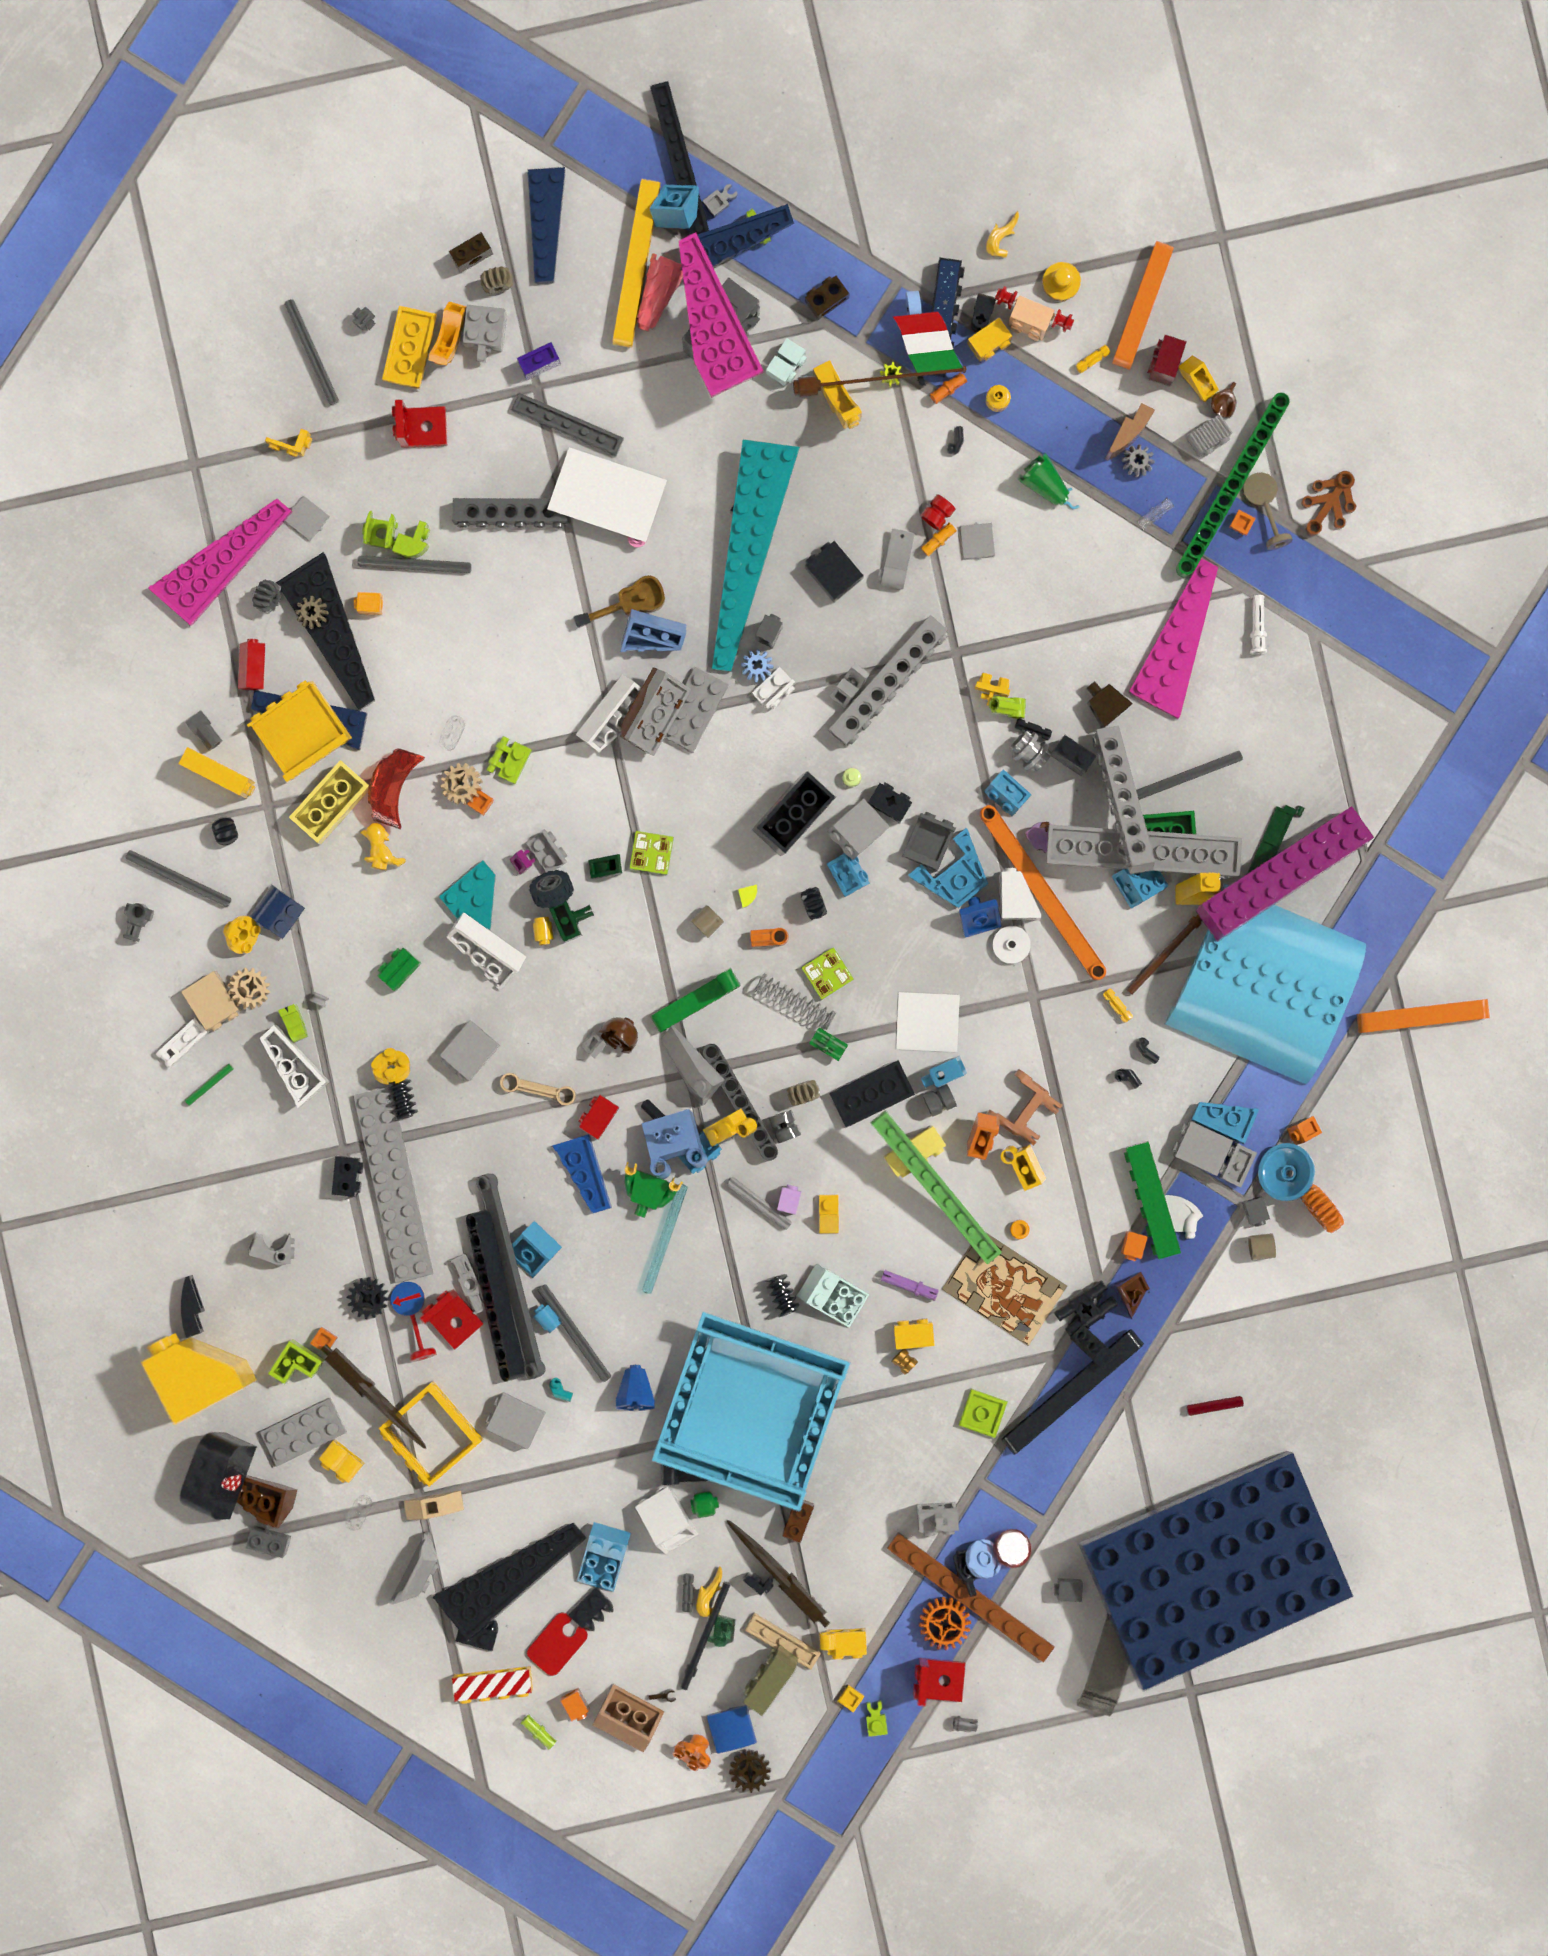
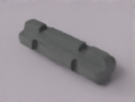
(687, 1597)

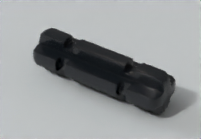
(1031, 727)

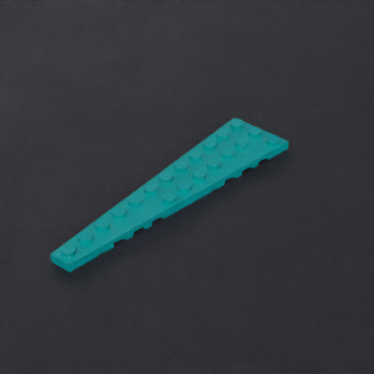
(757, 505)

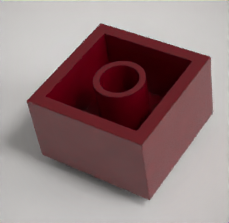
(1167, 360)

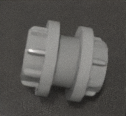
(1030, 751)

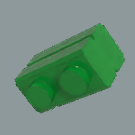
(398, 969)

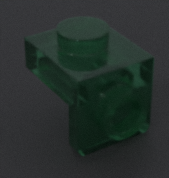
(723, 1631)

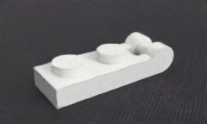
(182, 1042)

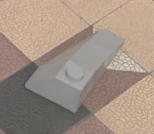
(695, 1071)

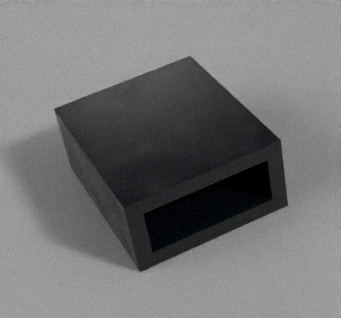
(833, 571)
(1073, 755)

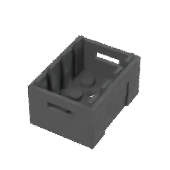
(744, 305)

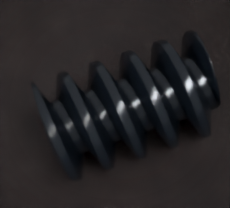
(402, 1099)
(782, 1295)

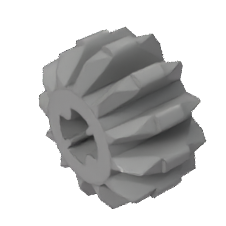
(1144, 465)

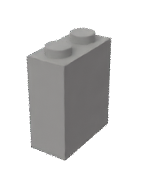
(858, 829)
(469, 1051)
(1202, 1148)
(514, 1420)

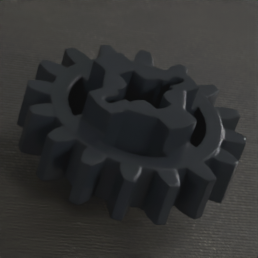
(375, 1305)

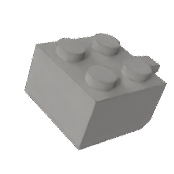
(484, 329)
(937, 1518)

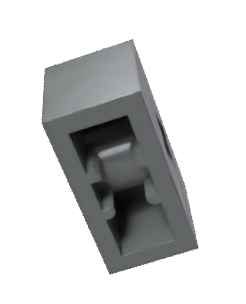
(769, 630)
(268, 1541)

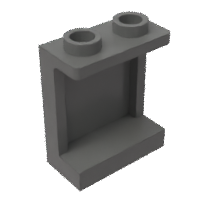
(929, 841)

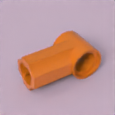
(767, 937)

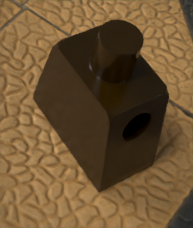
(1106, 703)

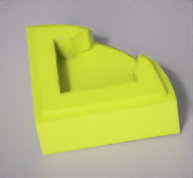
(747, 895)

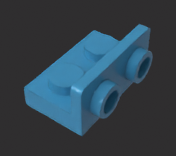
(1007, 793)
(848, 874)

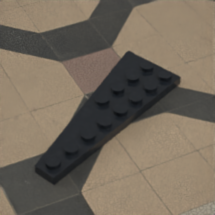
(335, 635)
(488, 1593)

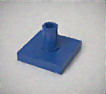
(979, 917)

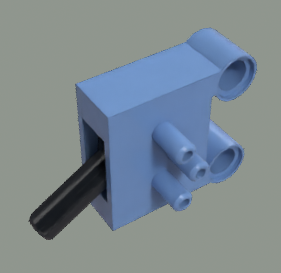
(670, 1138)

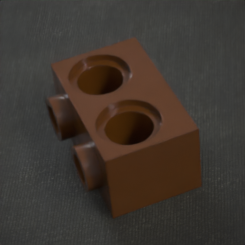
(798, 1521)

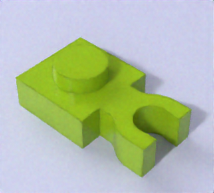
(876, 1722)

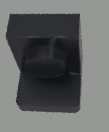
(754, 1582)

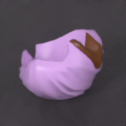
(1039, 835)

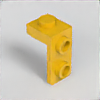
(303, 441)

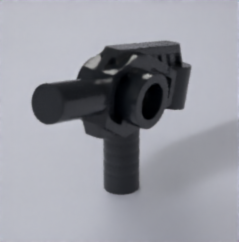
(963, 1572)

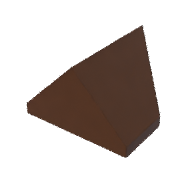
(1132, 1292)

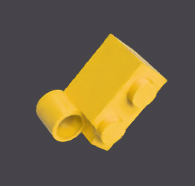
(730, 1125)
(1025, 1166)
(844, 1642)

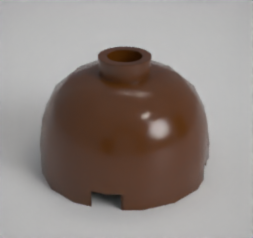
(620, 1033)

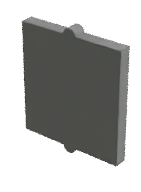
(307, 518)
(977, 541)

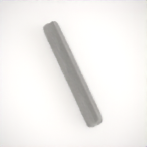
(759, 1203)

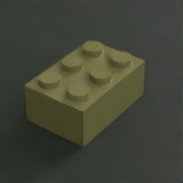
(769, 1679)

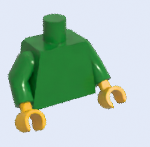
(648, 1190)

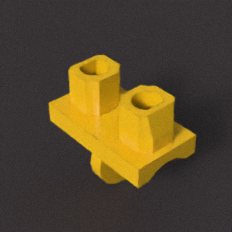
(1001, 689)

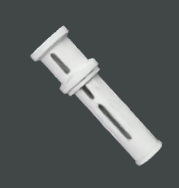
(1258, 634)

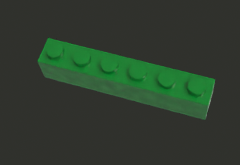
(1153, 1200)

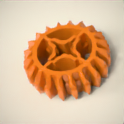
(1322, 1209)
(952, 1624)

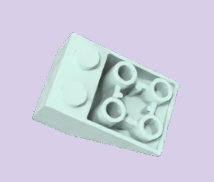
(832, 1295)

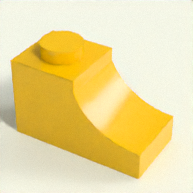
(1199, 378)

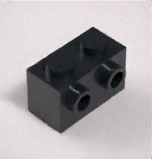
(346, 1176)

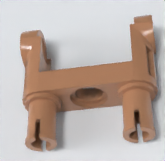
(1040, 1097)

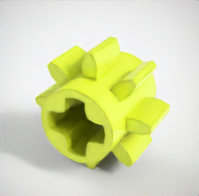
(892, 369)

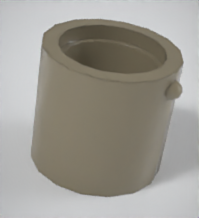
(707, 921)
(1262, 1246)

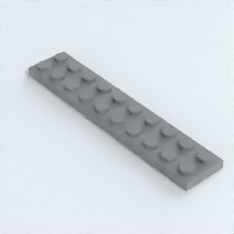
(1170, 850)
(393, 1185)

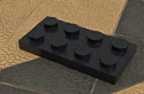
(872, 1093)

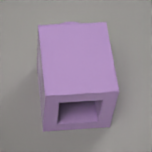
(789, 1199)

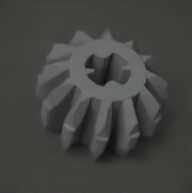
(266, 596)

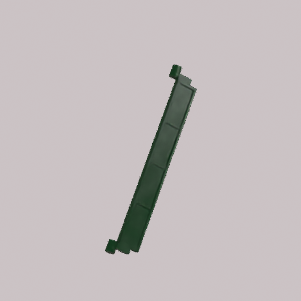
(1274, 835)

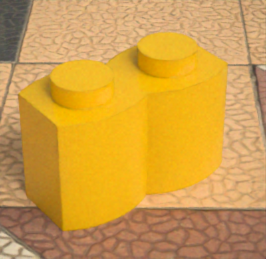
(341, 1461)

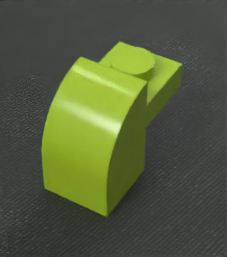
(412, 547)

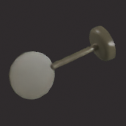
(1261, 490)

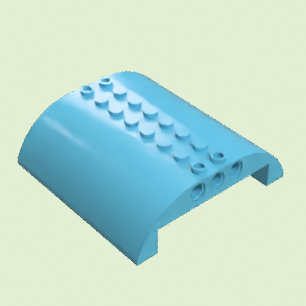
(1271, 991)
(750, 1411)

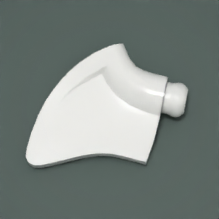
(1183, 1215)

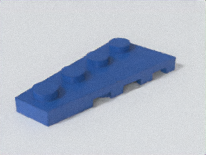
(582, 1164)

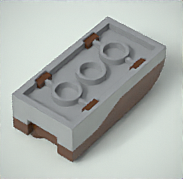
(654, 711)

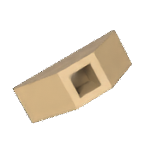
(433, 1505)

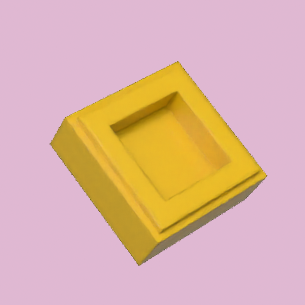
(850, 1698)

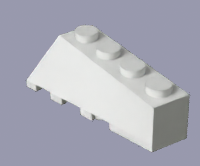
(608, 717)
(486, 950)
(296, 1070)

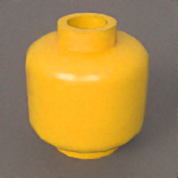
(998, 404)

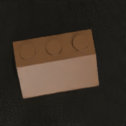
(628, 1718)

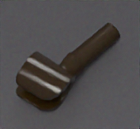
(663, 1696)

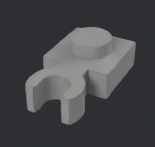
(718, 202)

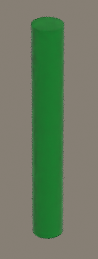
(209, 1084)

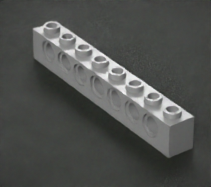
(929, 627)
(1112, 738)

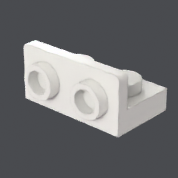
(774, 688)

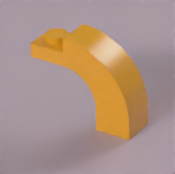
(449, 334)

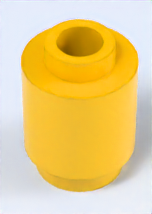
(543, 930)

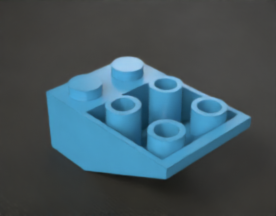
(603, 1556)

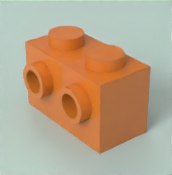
(982, 1136)

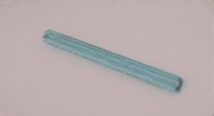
(664, 1240)

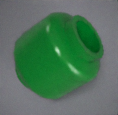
(704, 1504)

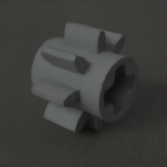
(363, 318)

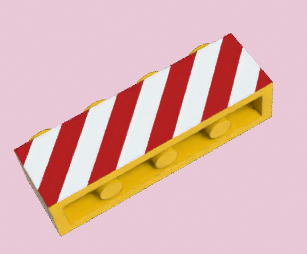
(492, 1683)

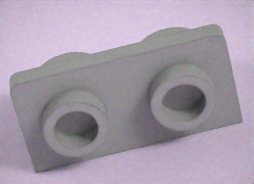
(547, 852)

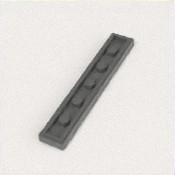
(567, 424)

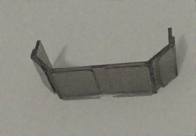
(1106, 1673)

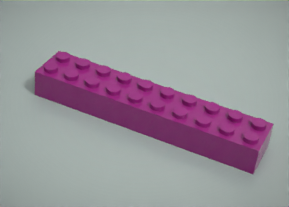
(1284, 874)

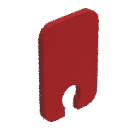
(553, 1647)

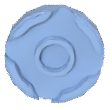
(981, 1559)

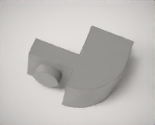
(850, 685)

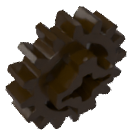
(742, 1771)

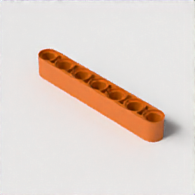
(1143, 305)
(1423, 1016)

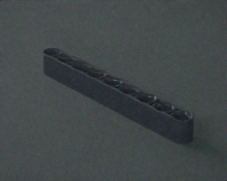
(495, 1295)
(1070, 1394)

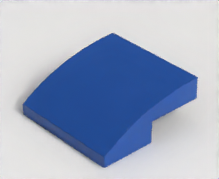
(731, 1729)

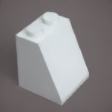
(1015, 897)
(666, 1520)

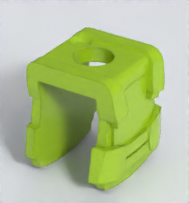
(371, 527)

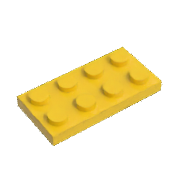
(409, 347)

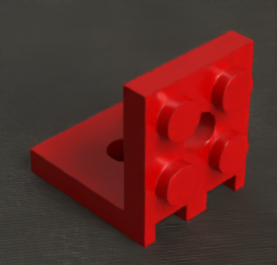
(409, 425)
(442, 1313)
(928, 1684)

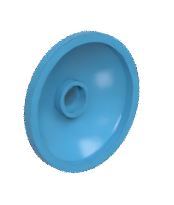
(1276, 1166)

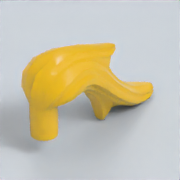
(998, 234)
(706, 1594)

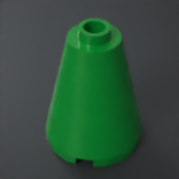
(1045, 480)

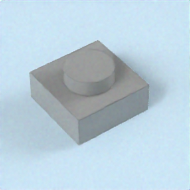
(594, 1045)

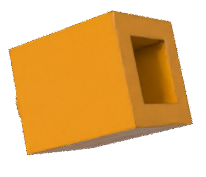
(369, 603)

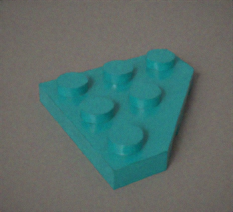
(473, 895)

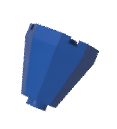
(635, 1391)

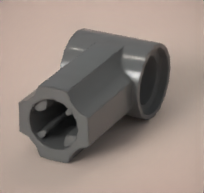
(201, 727)

